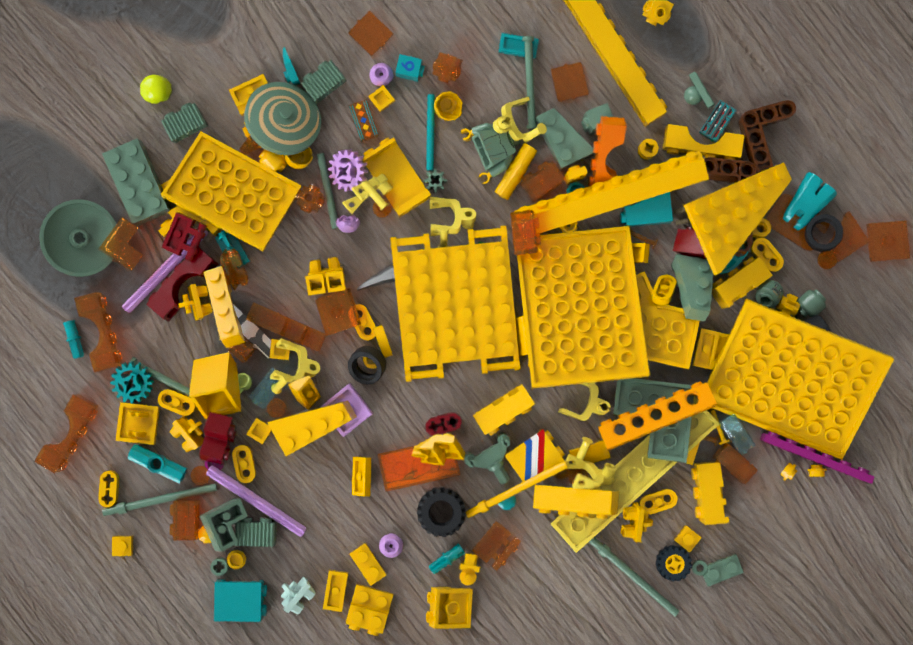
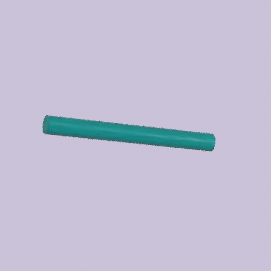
(430, 132)

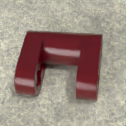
(437, 419)

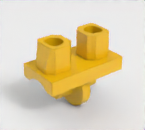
(196, 292)
(190, 432)
(638, 522)
(468, 569)

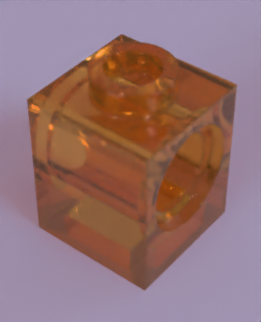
(243, 351)

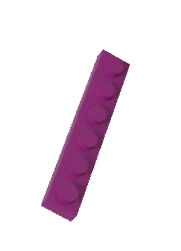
(825, 460)

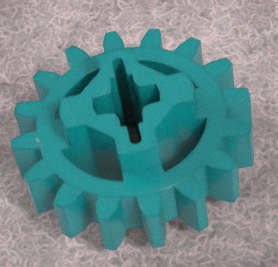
(124, 380)

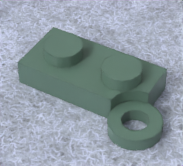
(718, 570)

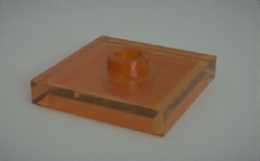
(888, 241)
(338, 312)

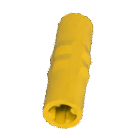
(515, 171)

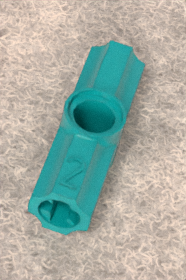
(146, 458)

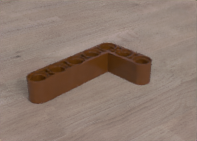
(756, 129)
(736, 175)

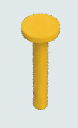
(720, 431)

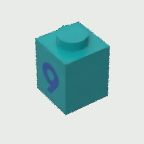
(409, 68)

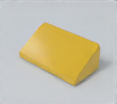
(521, 336)
(305, 391)
(596, 452)

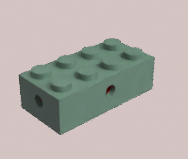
(136, 182)

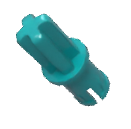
(73, 339)
(447, 558)

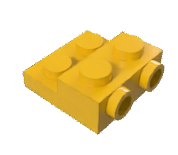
(449, 607)
(369, 609)

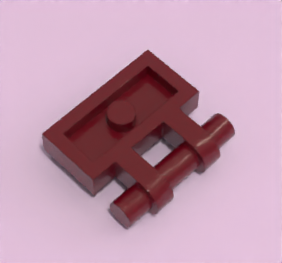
(179, 233)

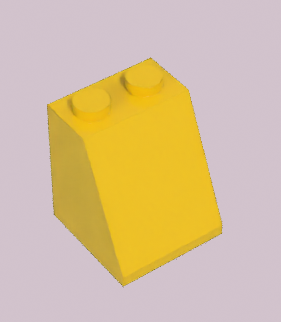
(215, 385)

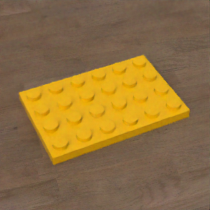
(231, 191)

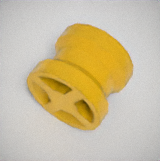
(644, 150)

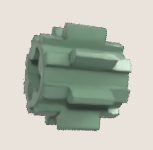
(435, 175)

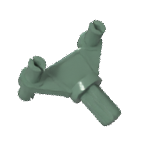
(492, 458)

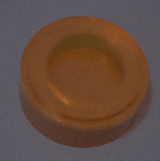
(199, 476)

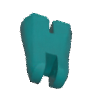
(809, 200)

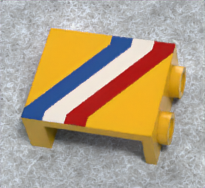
(535, 455)

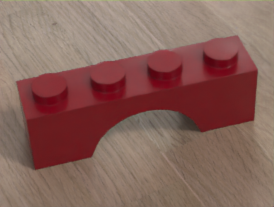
(166, 299)

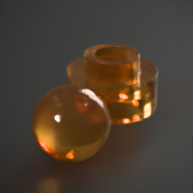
(571, 474)

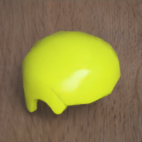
(155, 89)

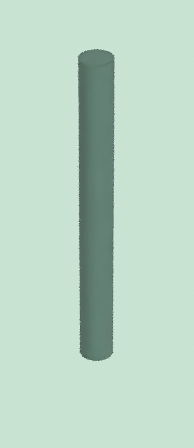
(327, 189)

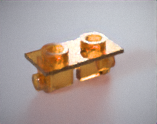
(230, 260)

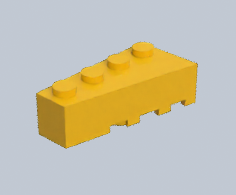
(305, 427)
(576, 500)

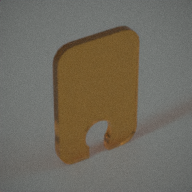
(786, 228)

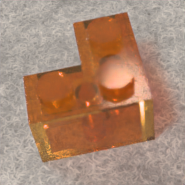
(116, 245)

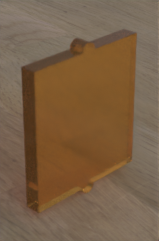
(370, 33)
(569, 81)

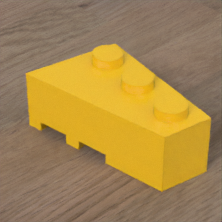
(740, 282)
(504, 410)
(709, 493)

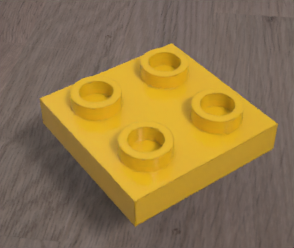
(137, 423)

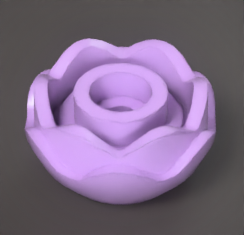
(379, 80)
(348, 224)
(395, 541)

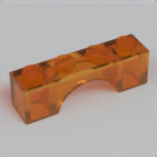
(105, 354)
(79, 412)

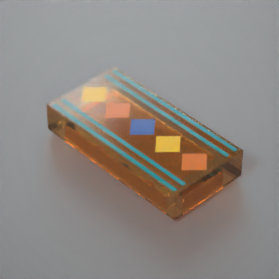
(363, 120)

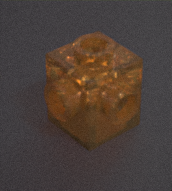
(447, 67)
(316, 202)

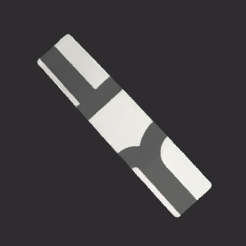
(253, 333)

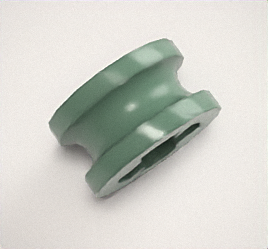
(215, 562)

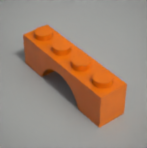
(610, 135)

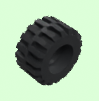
(434, 527)

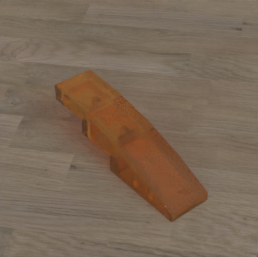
(286, 327)

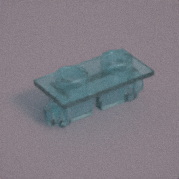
(262, 393)
(737, 434)

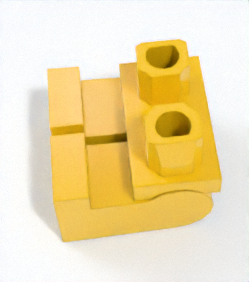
(321, 279)

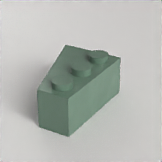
(563, 140)
(695, 285)

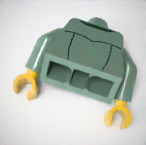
(493, 148)

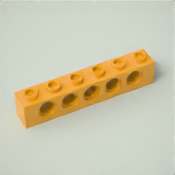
(705, 402)

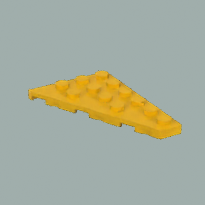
(732, 213)

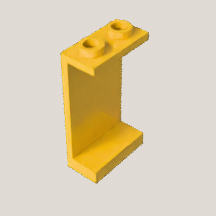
(407, 187)

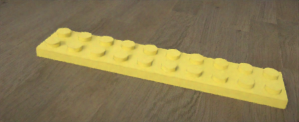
(632, 478)

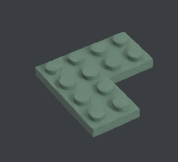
(669, 442)

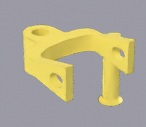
(506, 123)
(369, 190)
(463, 216)
(305, 368)
(592, 407)
(598, 475)

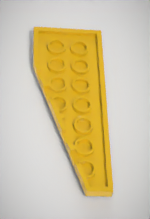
(669, 335)

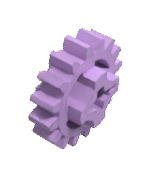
(344, 169)

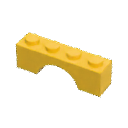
(678, 140)
(224, 312)

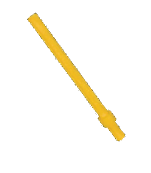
(484, 505)

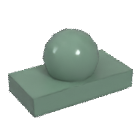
(698, 92)

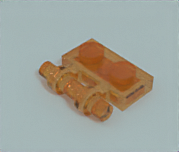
(491, 542)

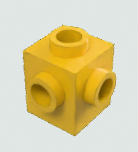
(657, 11)

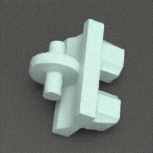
(294, 593)

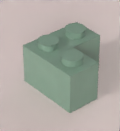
(219, 522)

